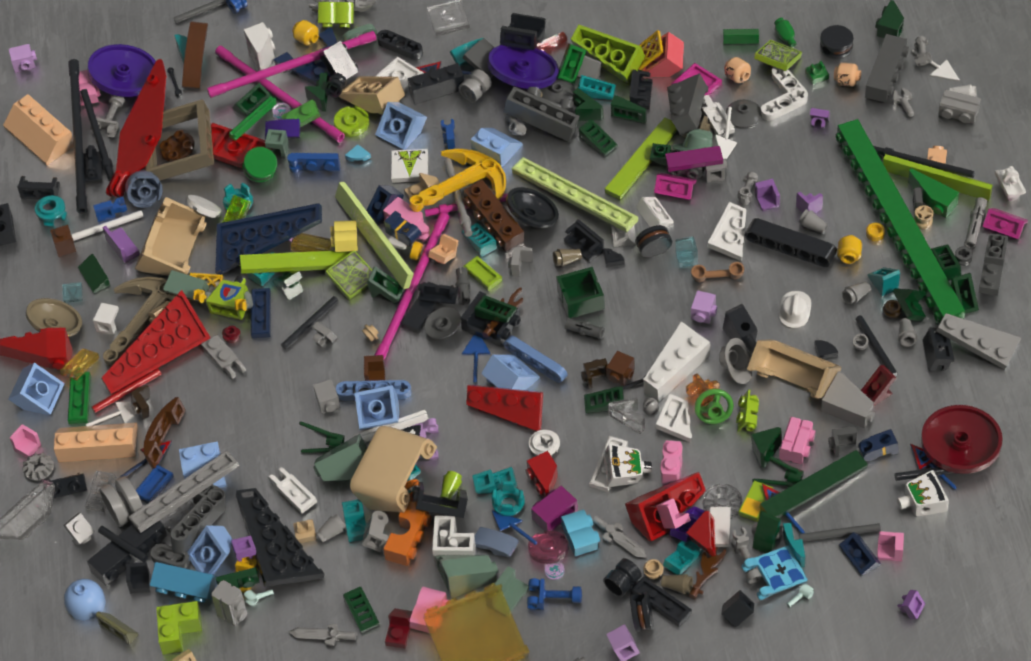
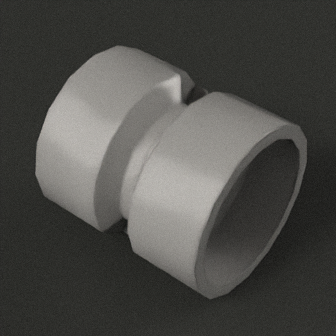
(475, 85)

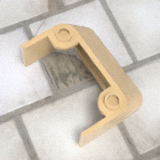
(793, 365)

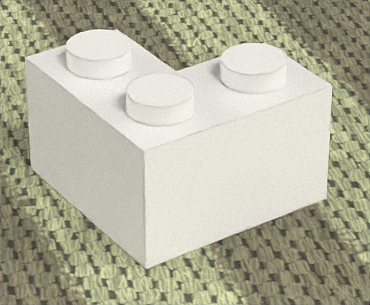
(449, 542)

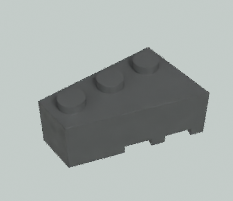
(686, 103)

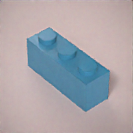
(183, 582)

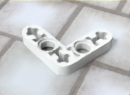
(789, 96)

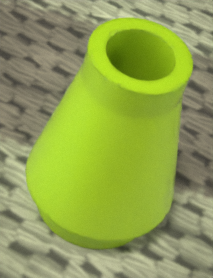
(450, 484)

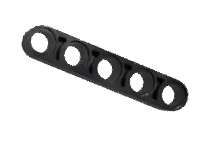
(790, 242)

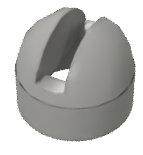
(861, 339)
(652, 408)

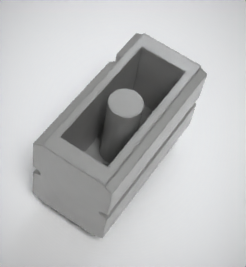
(959, 106)
(229, 603)

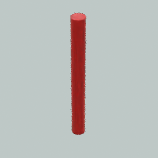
(125, 391)

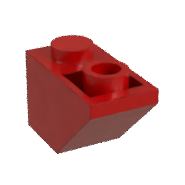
(543, 472)

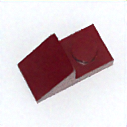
(878, 385)
(398, 628)

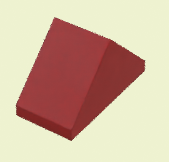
(703, 533)

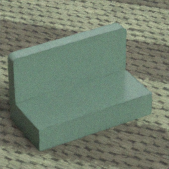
(179, 281)
(511, 587)

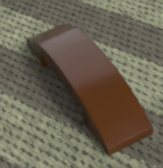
(194, 55)
(169, 414)

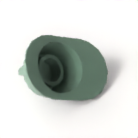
(696, 140)

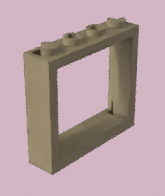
(204, 159)

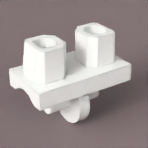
(1010, 183)

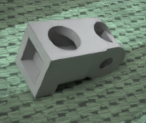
(373, 533)

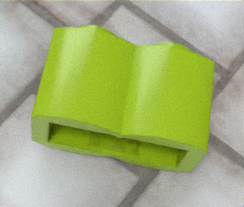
(336, 13)

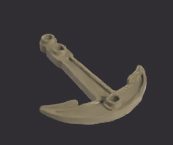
(127, 337)

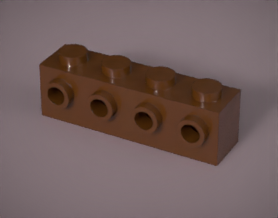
(493, 215)

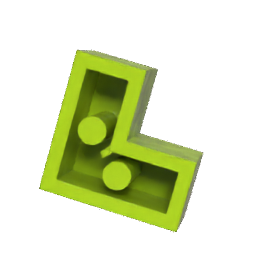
(175, 621)

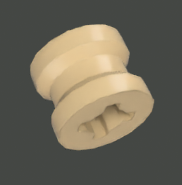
(924, 217)

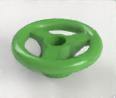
(718, 415)

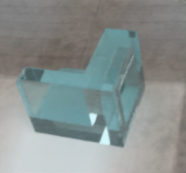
(686, 252)

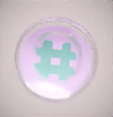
(280, 109)
(554, 570)

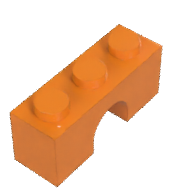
(403, 547)

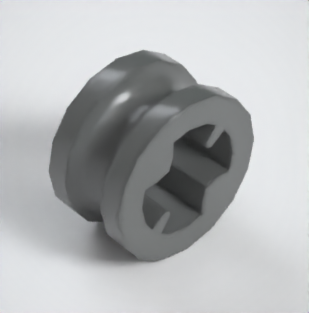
(968, 255)

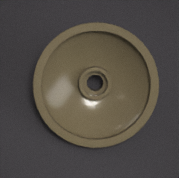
(53, 314)

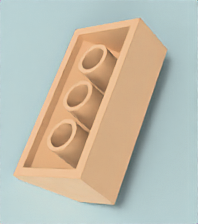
(38, 130)
(96, 442)

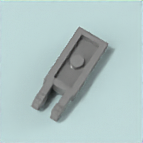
(222, 356)

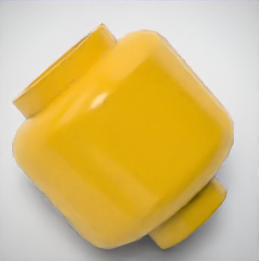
(305, 32)
(849, 249)

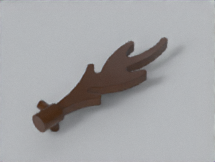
(489, 329)
(707, 566)

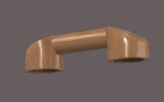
(735, 272)

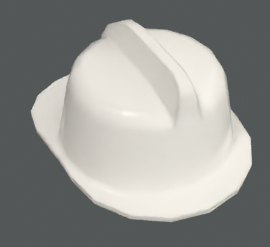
(795, 309)

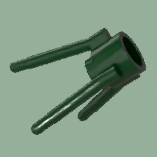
(332, 440)
(792, 475)

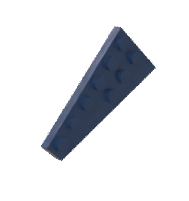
(261, 233)

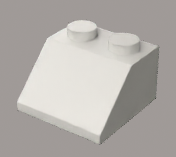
(260, 45)

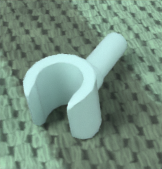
(805, 591)
(252, 598)

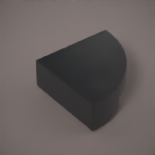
(612, 258)
(825, 349)

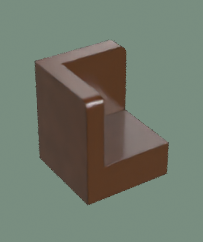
(374, 368)

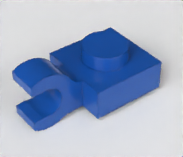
(448, 137)
(107, 209)

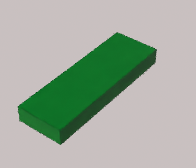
(79, 399)

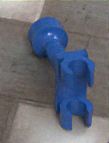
(539, 585)

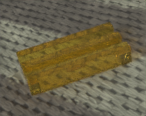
(311, 242)
(82, 361)

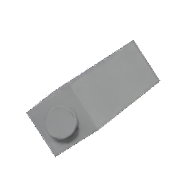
(847, 402)

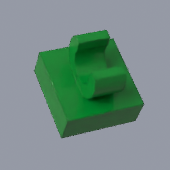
(817, 72)

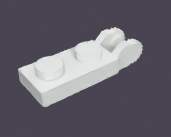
(293, 491)

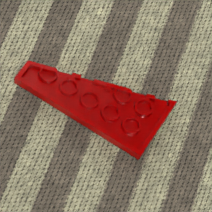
(165, 339)

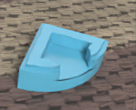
(357, 154)

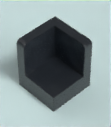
(138, 577)
(737, 608)

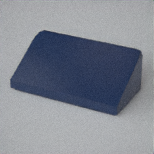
(859, 554)

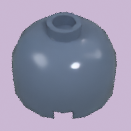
(143, 189)

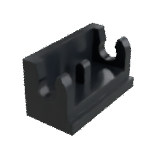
(641, 89)
(37, 190)
(585, 239)
(937, 350)

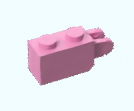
(406, 213)

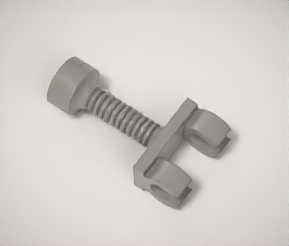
(107, 123)
(741, 546)

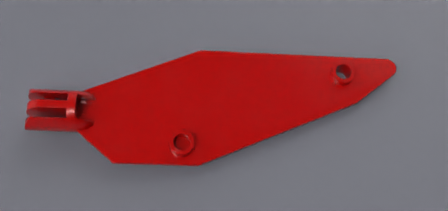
(140, 130)

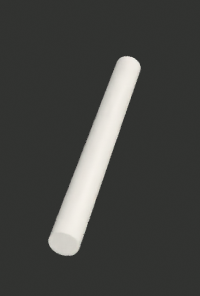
(110, 224)

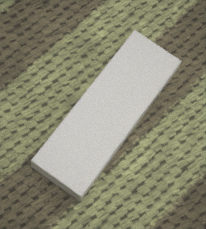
(598, 478)

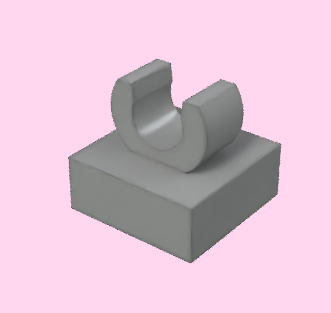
(323, 334)

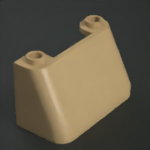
(170, 239)
(386, 468)

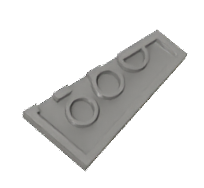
(982, 340)

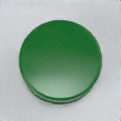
(259, 164)

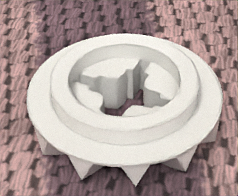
(546, 436)

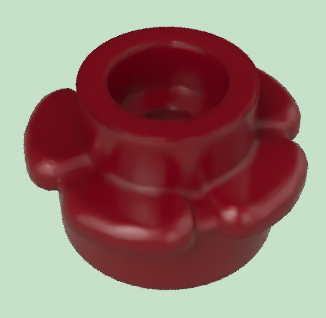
(234, 336)

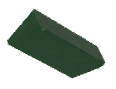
(251, 100)
(94, 274)

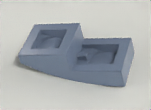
(496, 541)

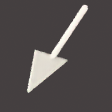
(943, 71)
(725, 144)
(125, 410)

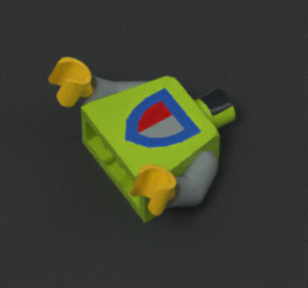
(227, 298)

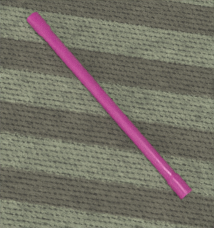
(227, 56)
(279, 68)
(439, 227)

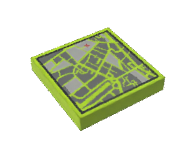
(778, 55)
(350, 274)

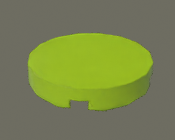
(351, 121)

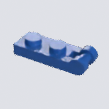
(313, 161)

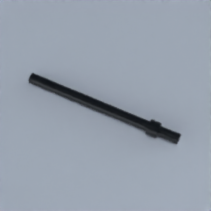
(106, 162)
(934, 164)

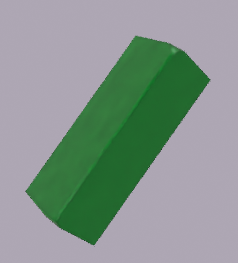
(740, 36)
(571, 63)

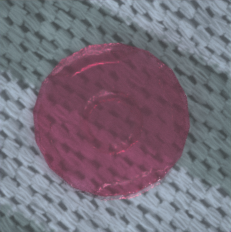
(550, 547)

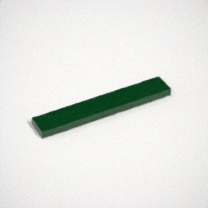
(814, 485)

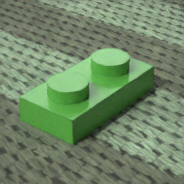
(305, 112)

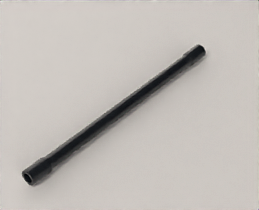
(81, 198)

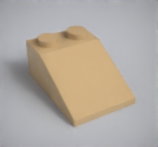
(373, 92)

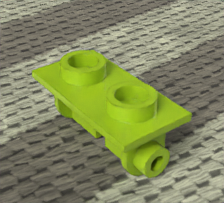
(748, 404)

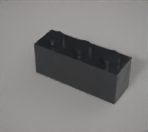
(435, 83)

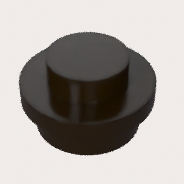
(892, 309)

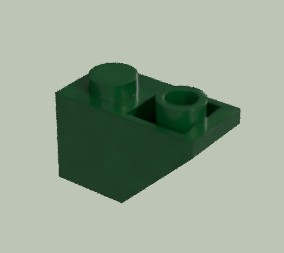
(890, 22)

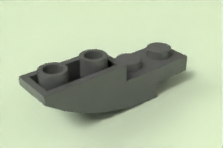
(993, 264)

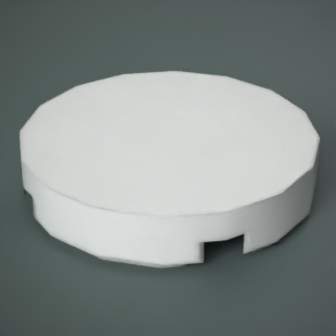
(203, 206)

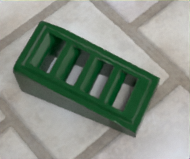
(627, 110)
(591, 128)
(948, 261)
(487, 302)
(616, 392)
(354, 598)

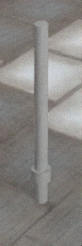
(464, 219)

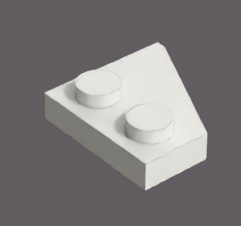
(675, 418)

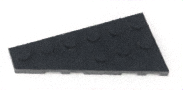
(277, 549)

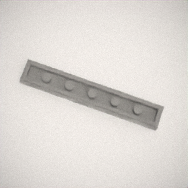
(183, 491)

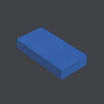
(154, 484)

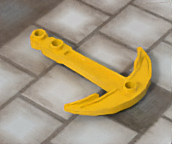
(481, 167)

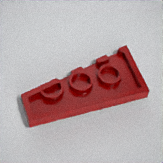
(510, 404)

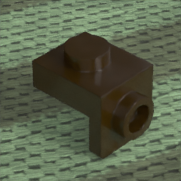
(593, 370)
(138, 401)

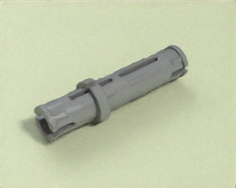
(971, 239)

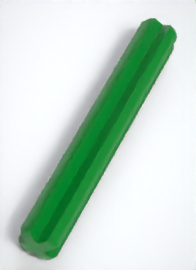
(252, 118)

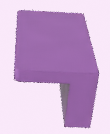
(121, 244)

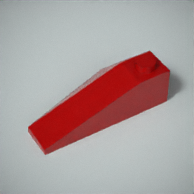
(47, 348)

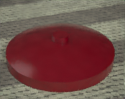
(961, 439)

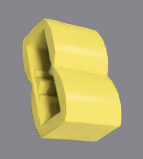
(344, 236)

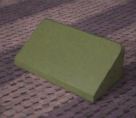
(116, 627)

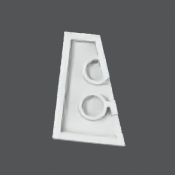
(729, 232)

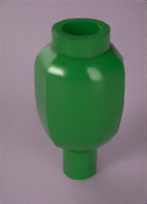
(785, 31)

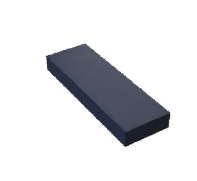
(261, 313)

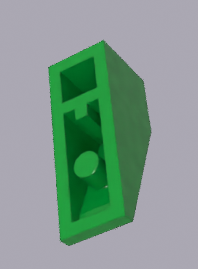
(934, 194)

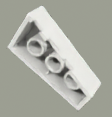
(676, 362)

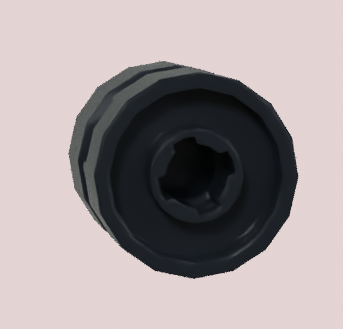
(622, 577)

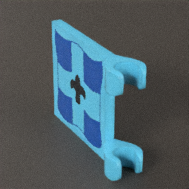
(778, 569)

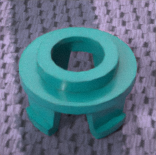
(242, 192)
(49, 216)
(508, 491)

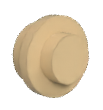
(370, 332)
(653, 569)

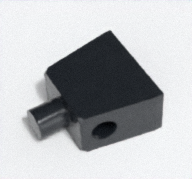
(740, 325)

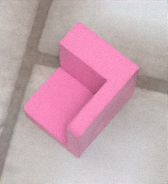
(25, 441)
(670, 515)
(890, 546)

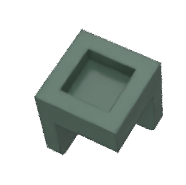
(278, 140)

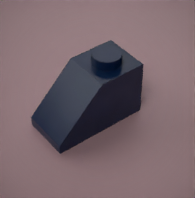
(382, 198)

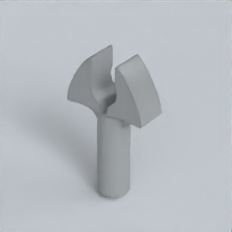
(904, 101)

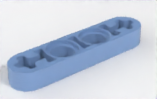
(535, 359)
(357, 385)

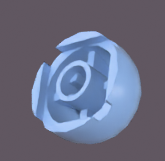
(84, 599)

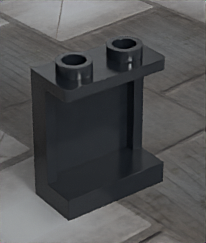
(523, 31)
(477, 325)
(439, 504)

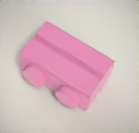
(796, 440)

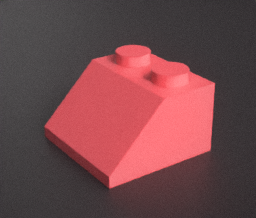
(670, 60)

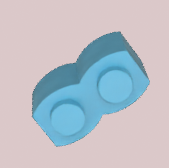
(580, 533)

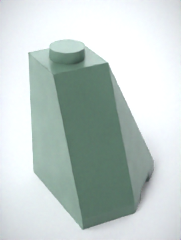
(341, 461)
(465, 572)

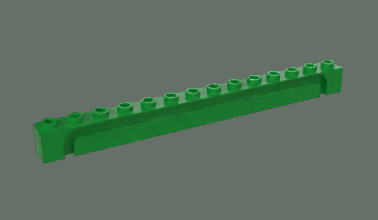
(899, 221)

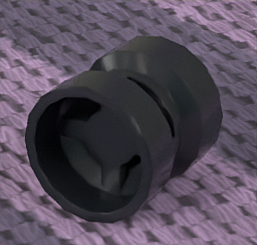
(335, 84)

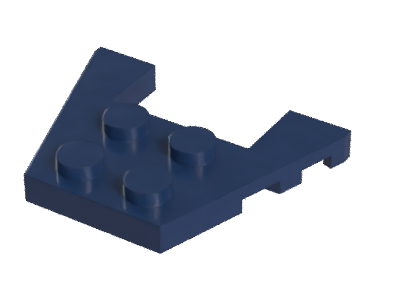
(311, 71)

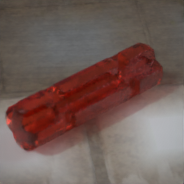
(552, 41)

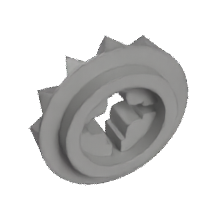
(40, 472)

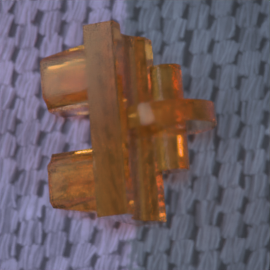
(698, 386)

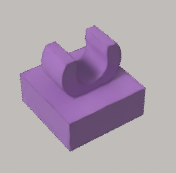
(819, 114)
(243, 547)
(912, 604)

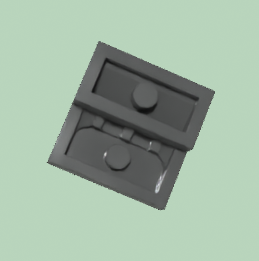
(478, 56)

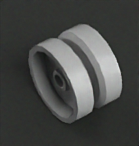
(121, 502)

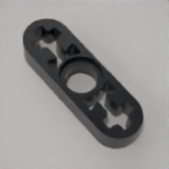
(389, 39)

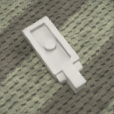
(716, 117)

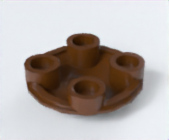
(177, 146)

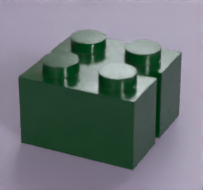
(580, 292)

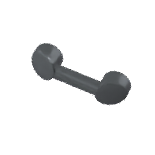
(566, 104)

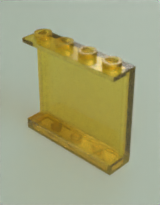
(476, 628)

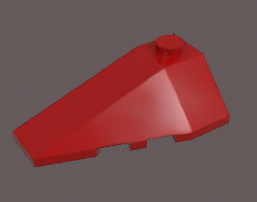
(644, 512)

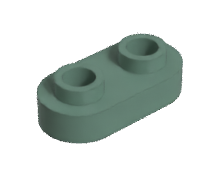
(358, 31)

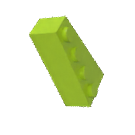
(615, 54)

